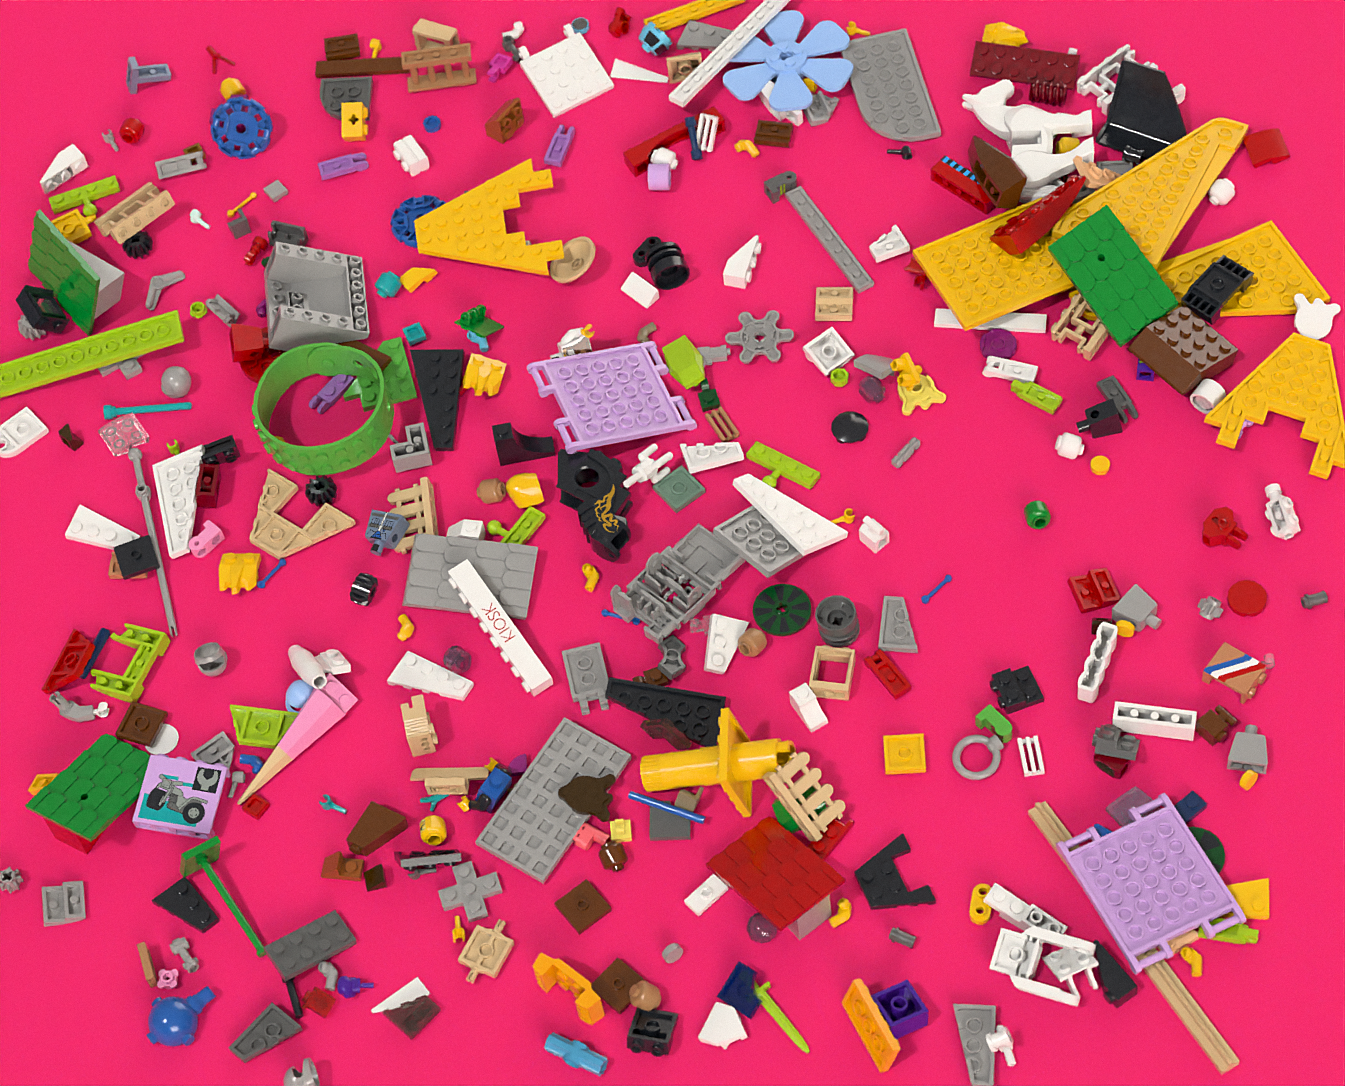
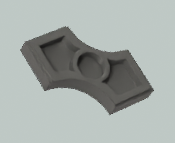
(671, 664)

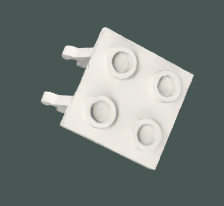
(1069, 962)

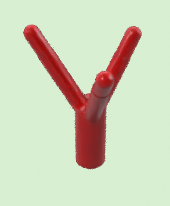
(215, 56)

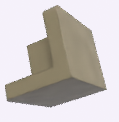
(688, 800)

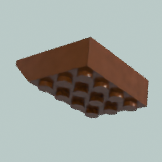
(1183, 350)

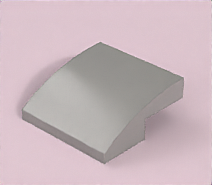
(63, 903)

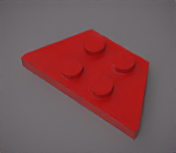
(70, 662)

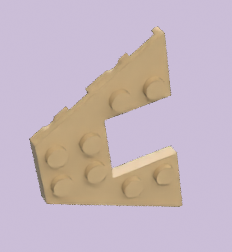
(282, 537)

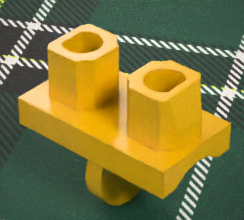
(908, 371)

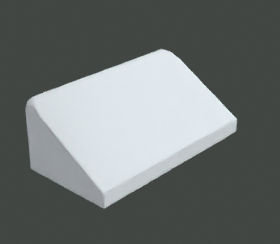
(640, 290)

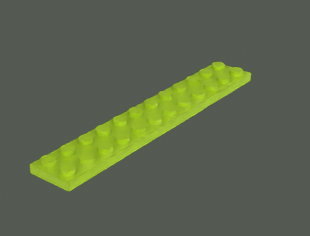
(90, 353)

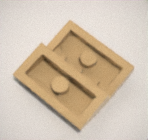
(834, 304)

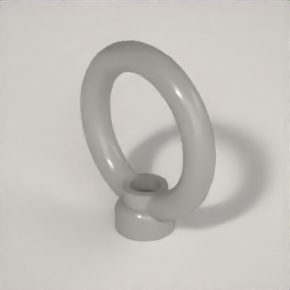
(994, 746)

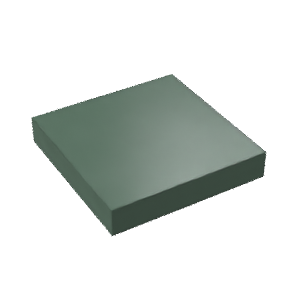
(679, 489)

